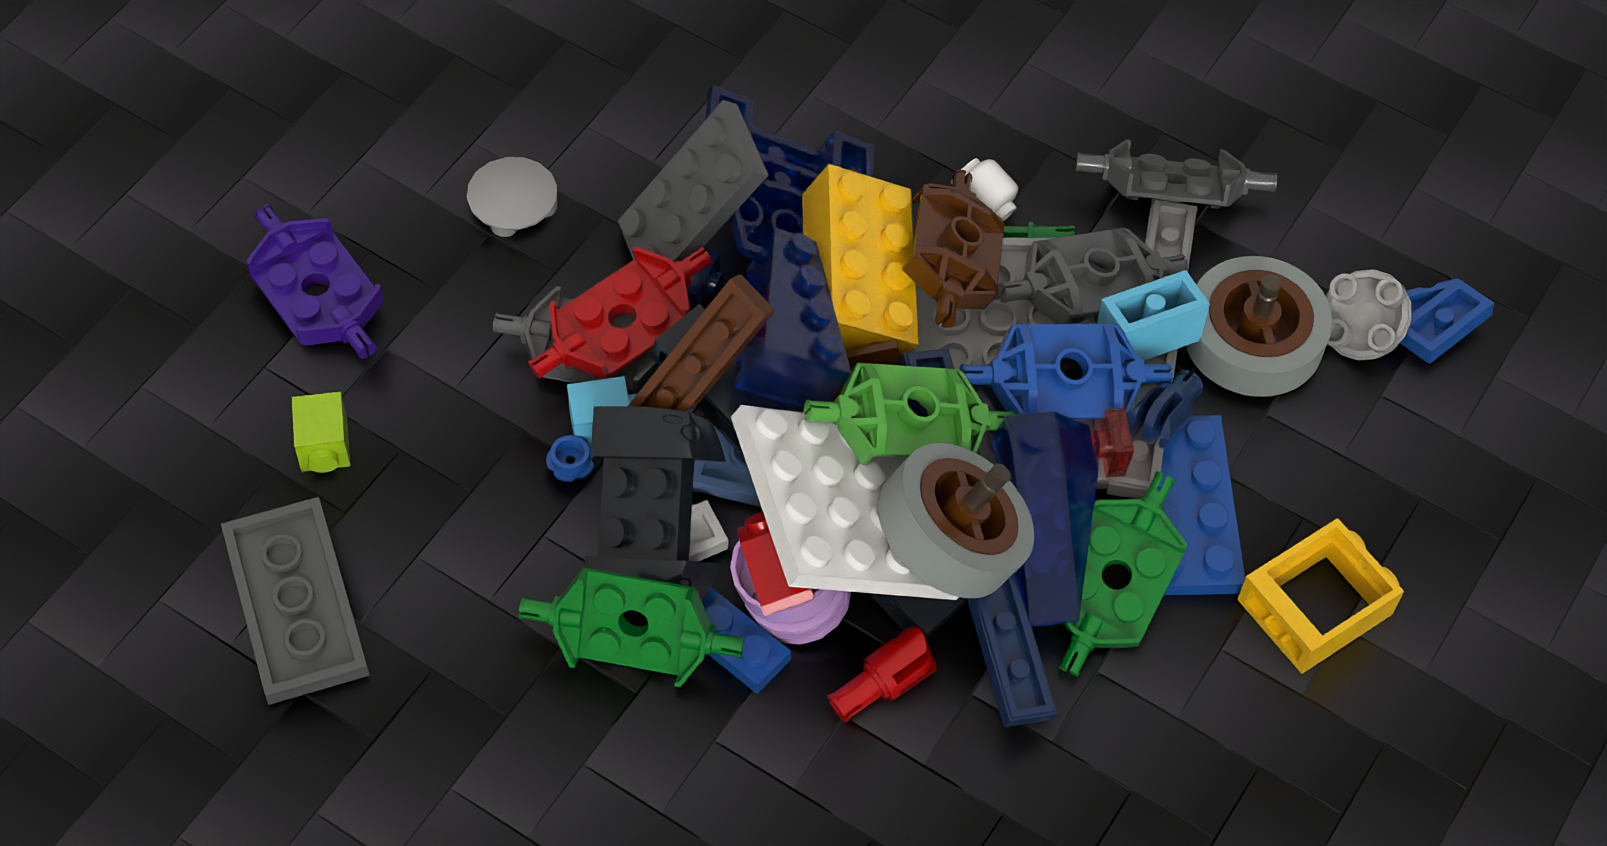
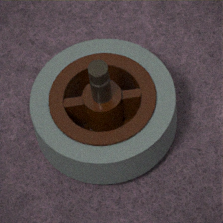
(1261, 326)
(956, 520)

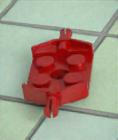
(647, 287)

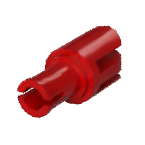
(886, 673)

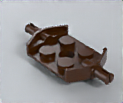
(945, 265)

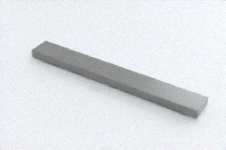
(1171, 234)

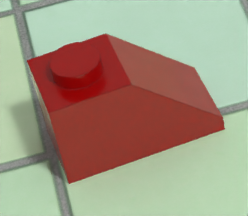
(766, 568)

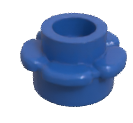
(570, 448)

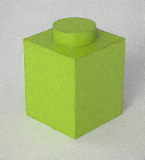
(320, 432)

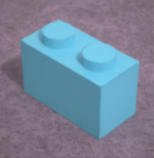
(1158, 314)

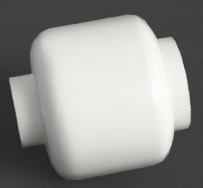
(992, 186)

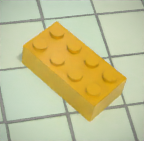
(863, 244)

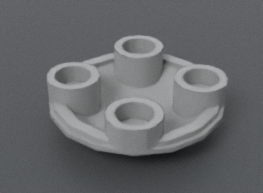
(512, 194)
(1368, 314)

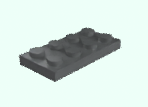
(696, 188)
(294, 600)

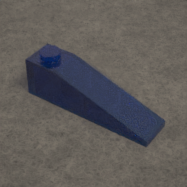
(1057, 477)

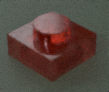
(1113, 443)

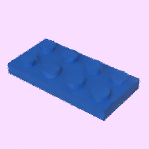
(1203, 510)

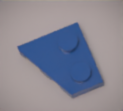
(1443, 317)

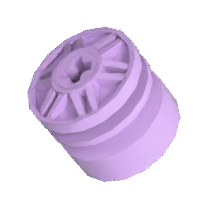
(797, 623)

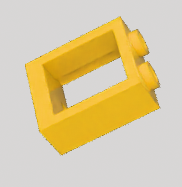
(1286, 622)

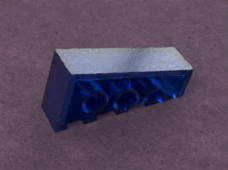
(800, 346)

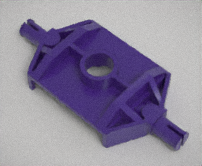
(308, 254)

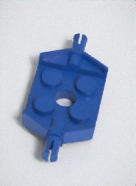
(1030, 379)

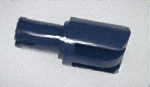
(1165, 409)

